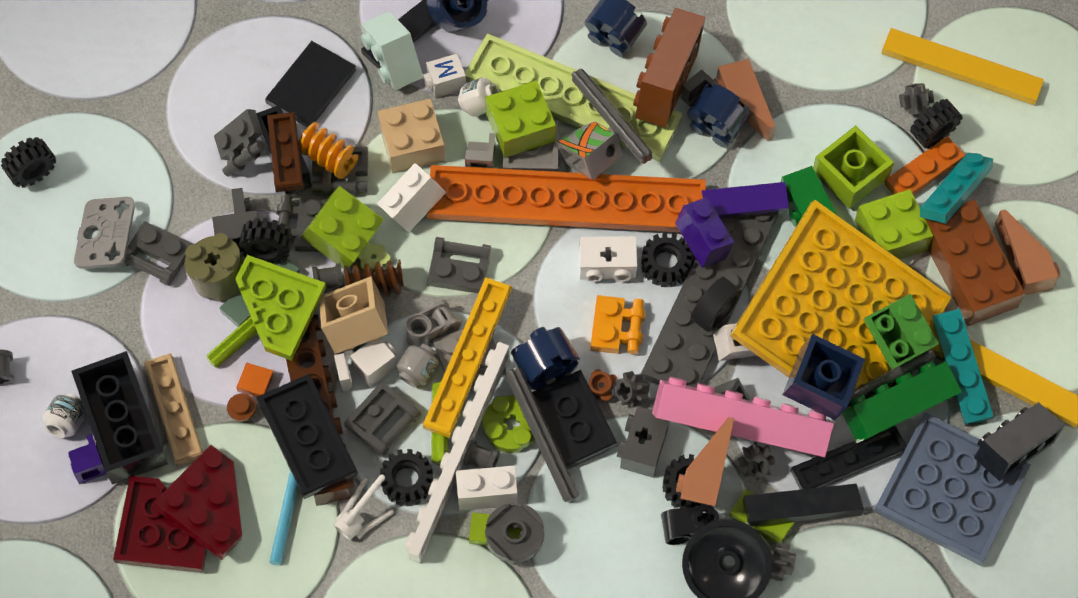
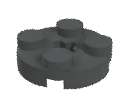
(515, 516)

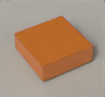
(254, 380)

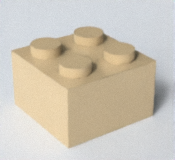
(411, 135)
(353, 315)

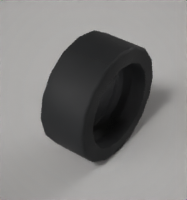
(715, 304)

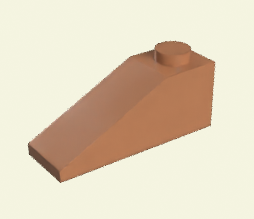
(742, 81)
(1026, 256)
(705, 473)

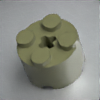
(214, 266)

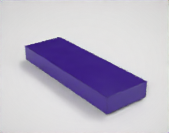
(748, 199)

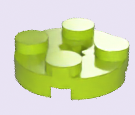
(496, 431)

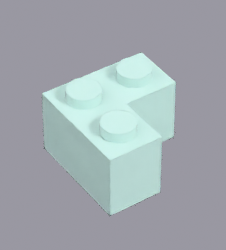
(393, 49)

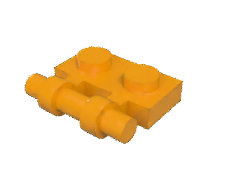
(608, 325)

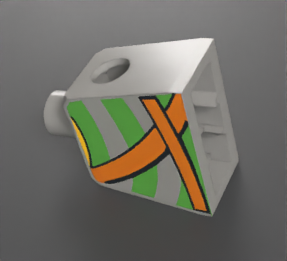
(590, 149)

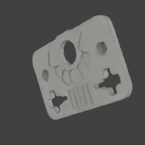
(112, 232)

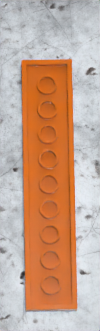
(562, 198)

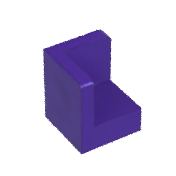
(86, 462)

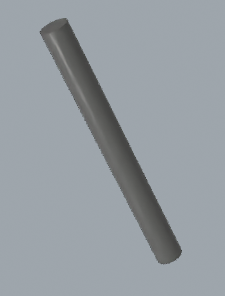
(891, 375)

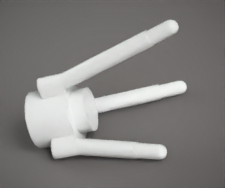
(349, 520)

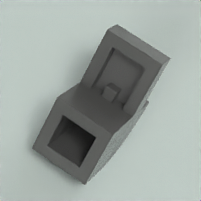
(233, 223)

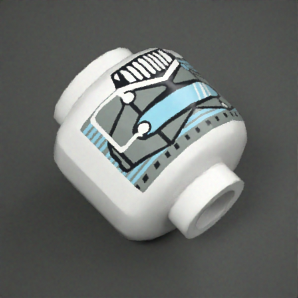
(473, 96)
(64, 416)

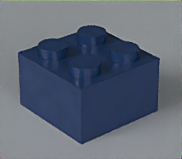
(823, 377)

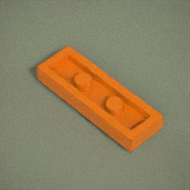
(925, 168)

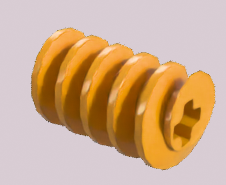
(326, 151)

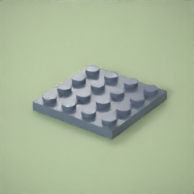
(947, 492)

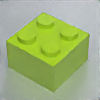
(520, 119)
(852, 167)
(895, 224)
(342, 228)

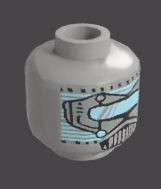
(417, 365)

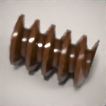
(383, 278)

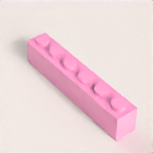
(752, 419)

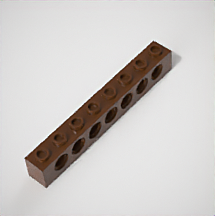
(312, 351)

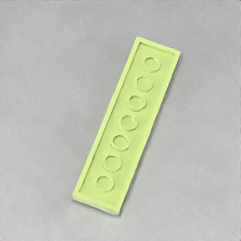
(514, 66)

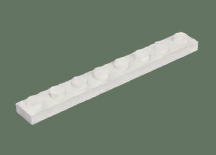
(453, 461)

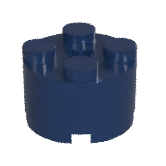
(457, 17)
(615, 25)
(718, 114)
(545, 357)

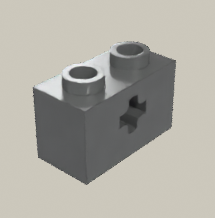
(643, 457)

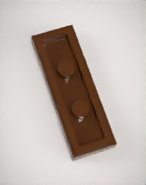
(285, 152)

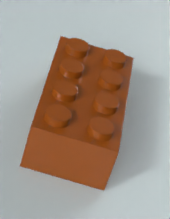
(668, 67)
(974, 265)

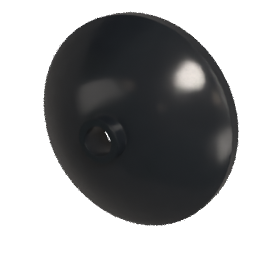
(705, 564)

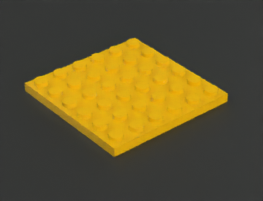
(826, 287)

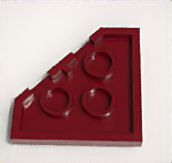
(205, 503)
(149, 537)

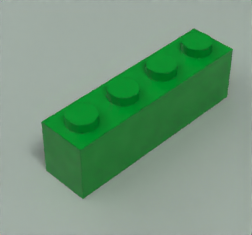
(801, 190)
(901, 401)

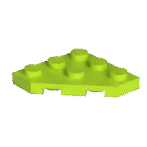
(278, 303)

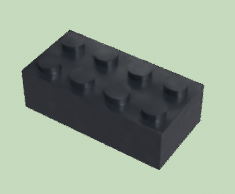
(119, 417)

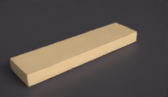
(173, 409)

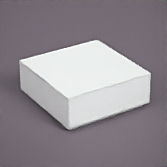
(343, 372)

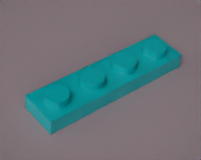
(956, 187)
(962, 362)

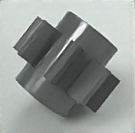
(916, 98)
(632, 389)
(756, 461)
(782, 561)

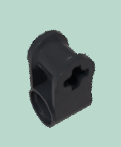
(682, 523)

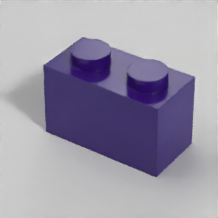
(704, 232)

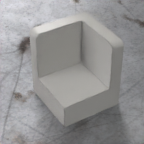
(481, 153)

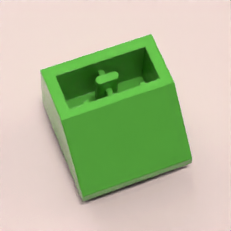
(901, 331)

